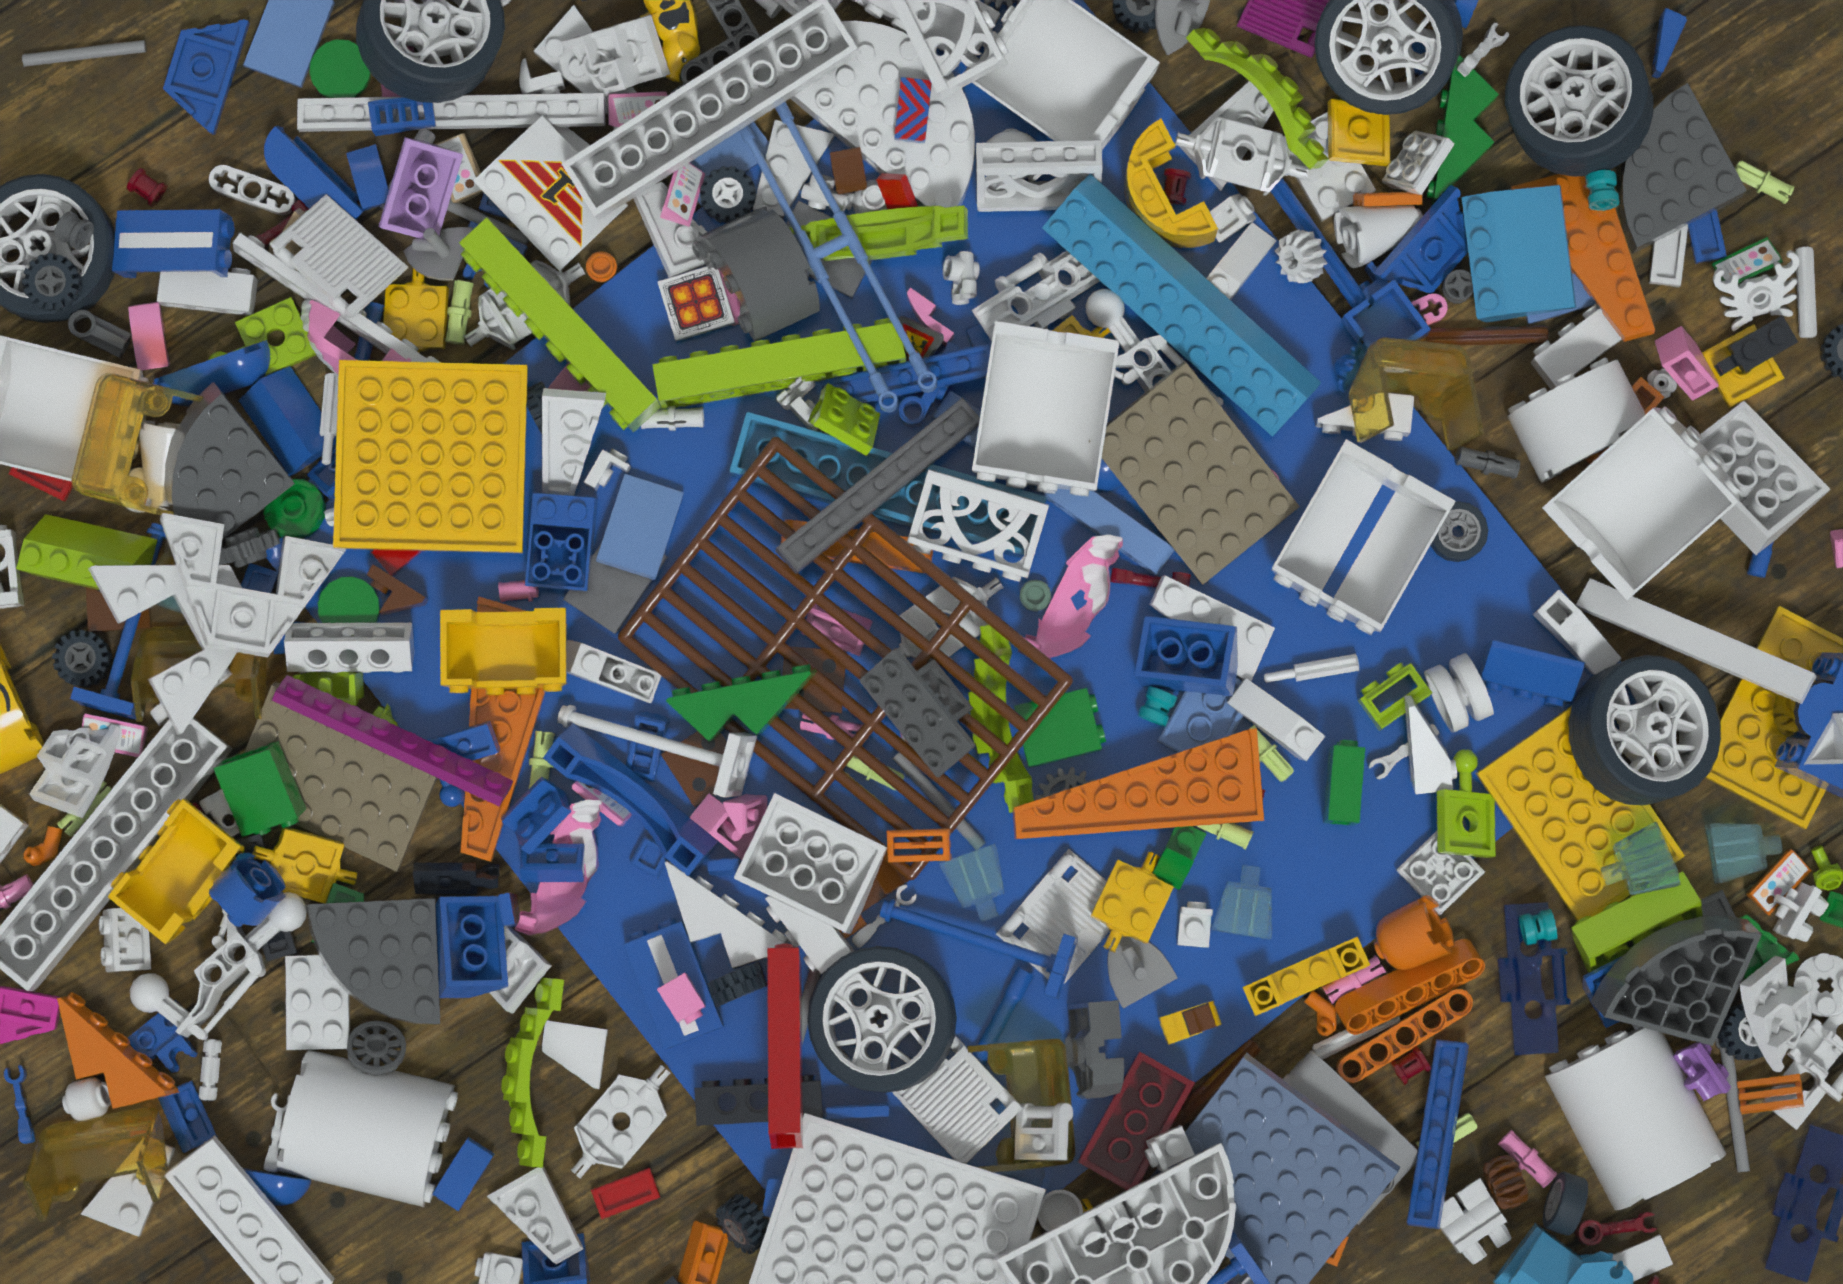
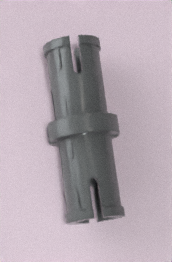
(1487, 462)

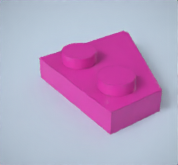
(26, 1013)

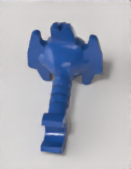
(1347, 367)

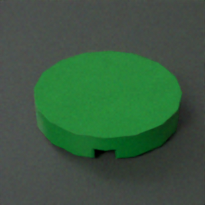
(339, 70)
(296, 511)
(348, 602)

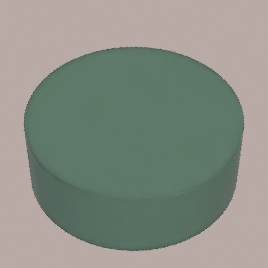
(1035, 595)

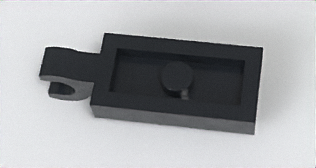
(1758, 347)
(454, 878)

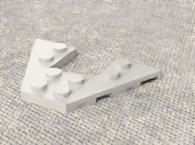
(139, 587)
(237, 616)

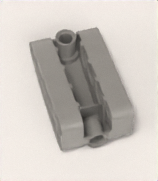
(1336, 1097)

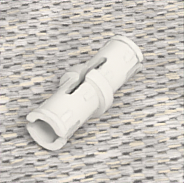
(675, 418)

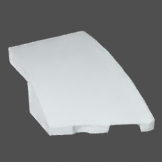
(620, 54)
(74, 768)
(524, 970)
(1775, 1010)

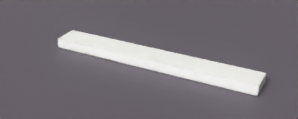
(1696, 641)

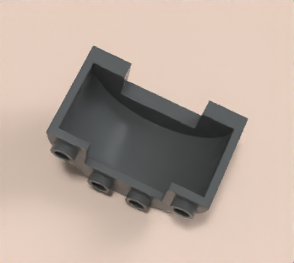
(762, 269)

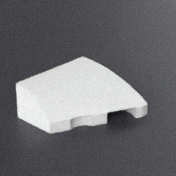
(577, 1049)

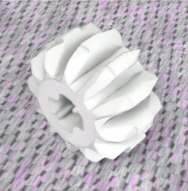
(1301, 256)

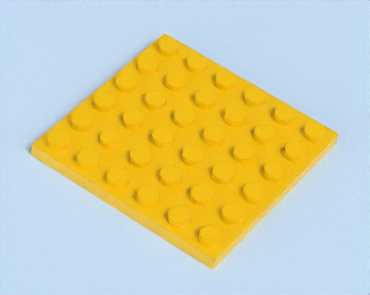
(430, 456)

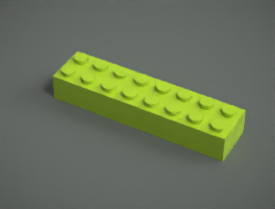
(560, 325)
(773, 366)

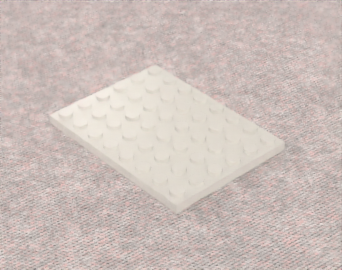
(889, 1214)

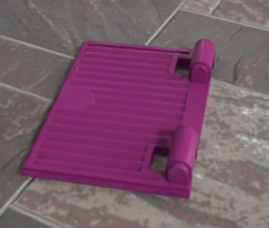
(1283, 21)

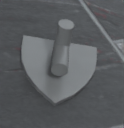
(1176, 21)
(437, 254)
(1137, 970)

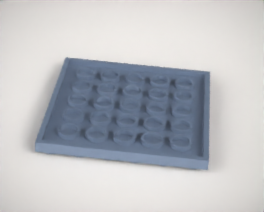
(1293, 1168)

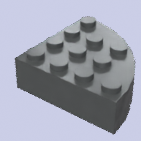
(1675, 173)
(220, 465)
(382, 954)
(1680, 977)

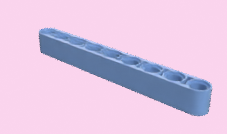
(1094, 513)

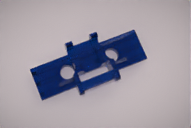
(1522, 983)
(1799, 1203)

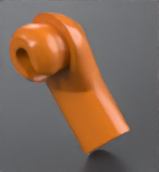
(45, 851)
(1324, 1012)

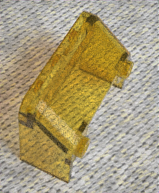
(1431, 370)
(112, 436)
(167, 646)
(1034, 1075)
(95, 1151)

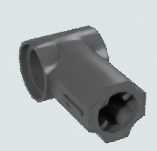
(102, 333)

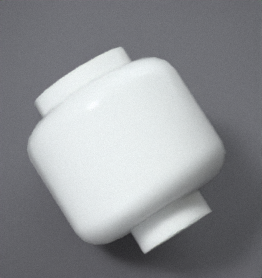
(86, 1099)

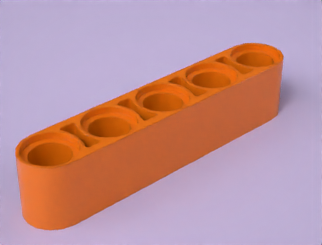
(874, 544)
(1408, 989)
(1419, 1032)

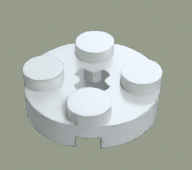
(1823, 967)

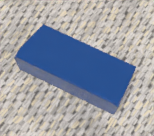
(553, 863)
(187, 1117)

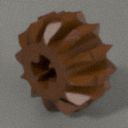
(1505, 1182)

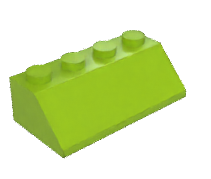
(67, 548)
(1629, 922)

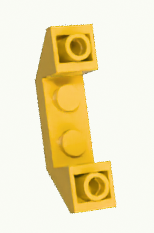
(1306, 976)

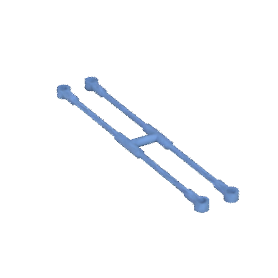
(849, 239)

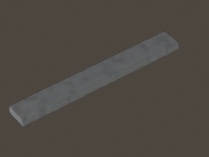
(878, 486)

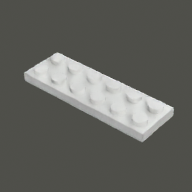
(244, 1218)

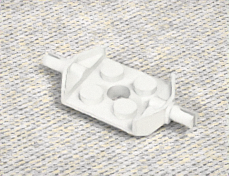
(1218, 158)
(501, 323)
(947, 603)
(596, 1131)

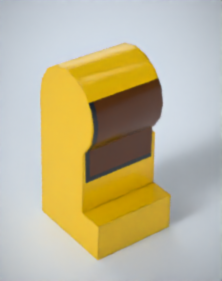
(1189, 1022)

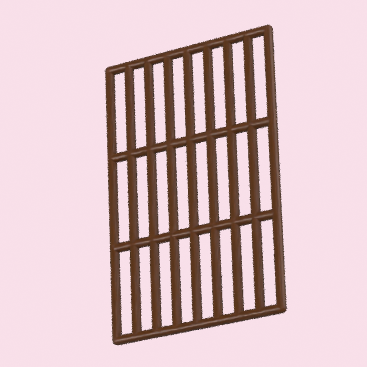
(796, 619)

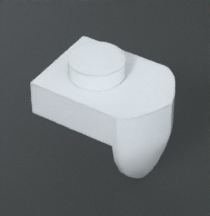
(544, 84)

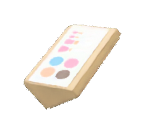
(464, 187)

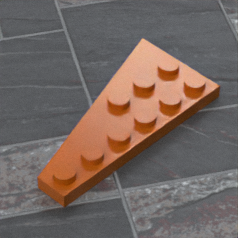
(1601, 258)

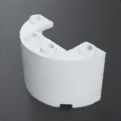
(1575, 418)

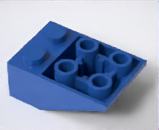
(560, 541)

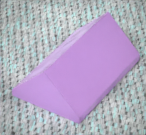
(420, 188)

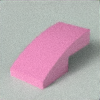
(924, 310)
(148, 336)

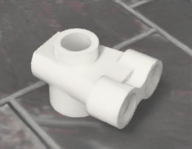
(813, 193)
(963, 273)
(218, 808)

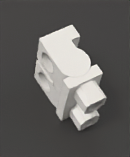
(1475, 1222)

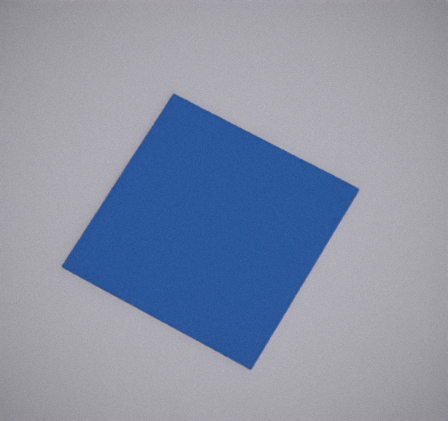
(1322, 876)

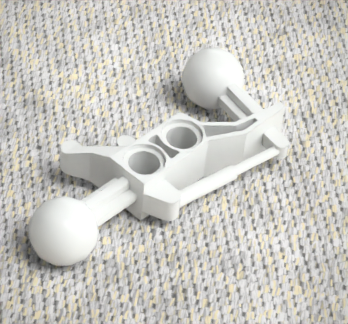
(1107, 311)
(151, 991)

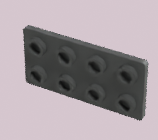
(922, 708)

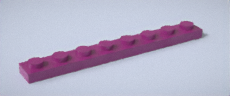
(392, 740)

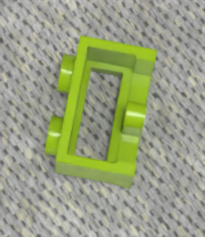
(341, 685)
(1398, 708)

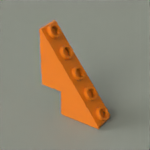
(100, 1050)

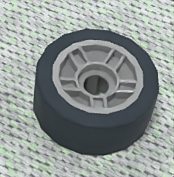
(1472, 525)
(1565, 1203)

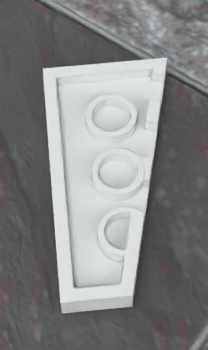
(567, 433)

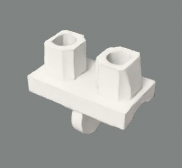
(1795, 909)

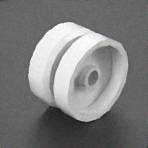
(1459, 692)

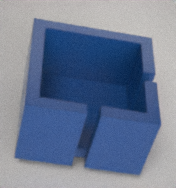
(1388, 317)

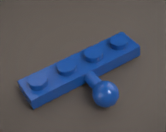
(469, 743)

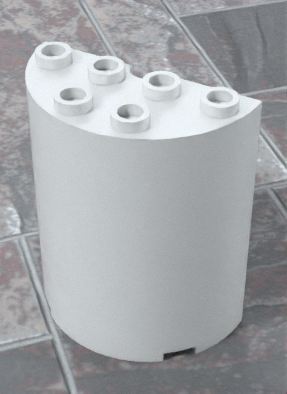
(1067, 71)
(47, 405)
(1043, 406)
(1644, 500)
(1389, 553)
(1635, 1115)
(365, 1129)

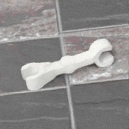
(1490, 41)
(1390, 760)
(867, 932)
(273, 1151)

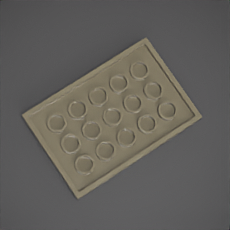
(1194, 473)
(347, 785)

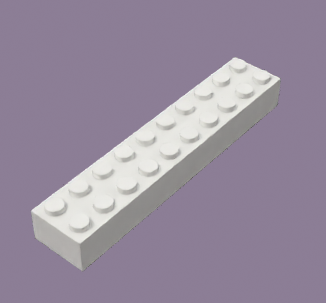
(711, 108)
(106, 844)

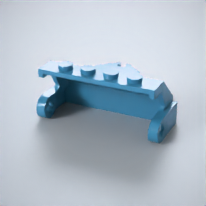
(1546, 1260)

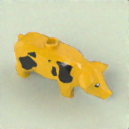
(678, 30)

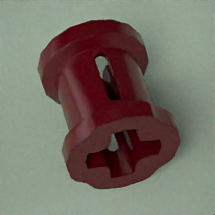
(1176, 185)
(146, 187)
(1410, 1065)

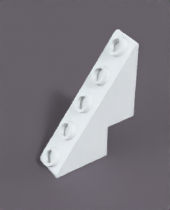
(710, 915)

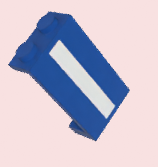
(172, 241)
(658, 960)

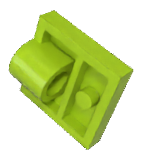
(845, 418)

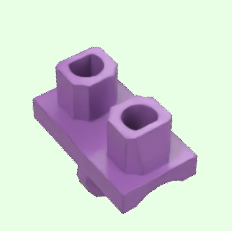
(1701, 1071)

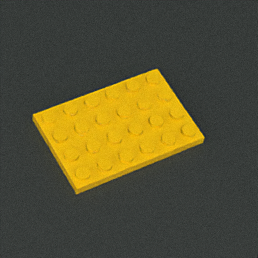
(1752, 738)
(1564, 817)

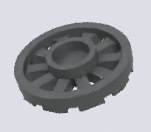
(376, 1047)

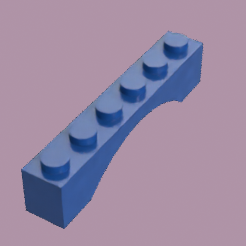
(588, 762)

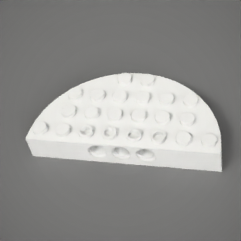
(861, 110)
(1152, 1234)

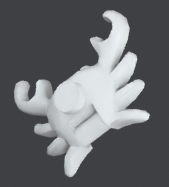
(1758, 294)

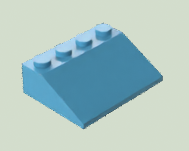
(1518, 253)

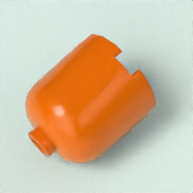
(1413, 935)

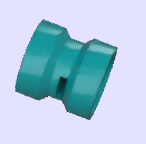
(1602, 190)
(1157, 706)
(1538, 927)

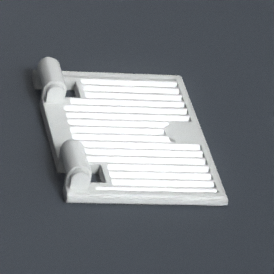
(339, 256)
(1058, 909)
(957, 1104)

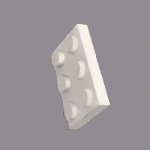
(1335, 181)
(314, 1006)

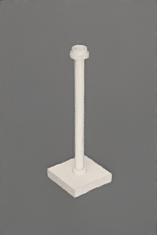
(732, 764)

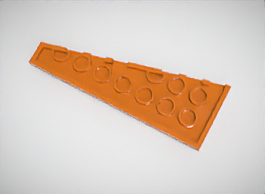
(513, 722)
(1189, 788)

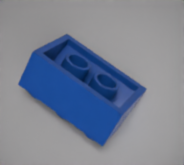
(1187, 656)
(1530, 673)
(470, 946)

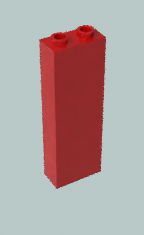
(785, 1047)

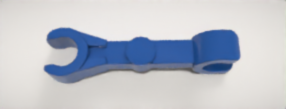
(25, 1128)

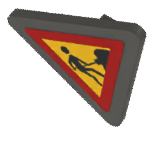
(923, 338)

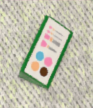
(1749, 261)

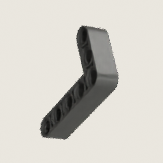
(735, 36)

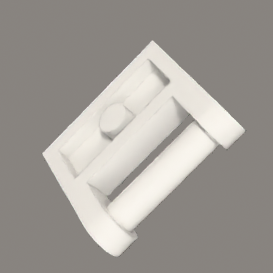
(1042, 1142)

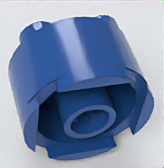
(248, 890)

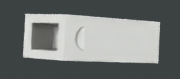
(1401, 411)
(1576, 633)
(611, 671)
(817, 939)

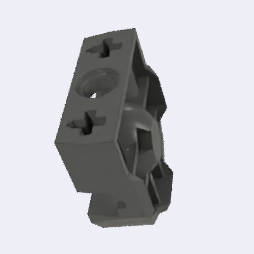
(1088, 1029)

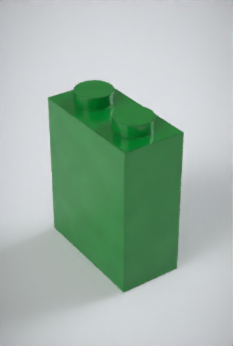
(1065, 731)
(1344, 783)
(260, 789)

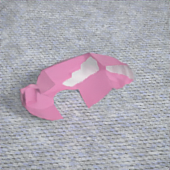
(327, 340)
(1087, 570)
(562, 901)

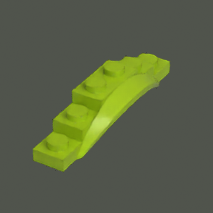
(1278, 90)
(894, 231)
(1015, 776)
(517, 1079)

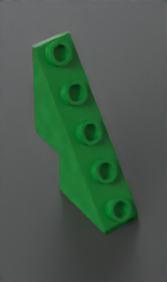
(1463, 104)
(751, 701)

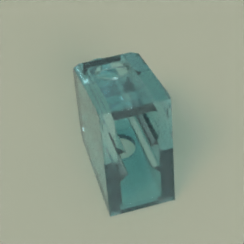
(1739, 849)
(1642, 862)
(976, 880)
(1245, 907)

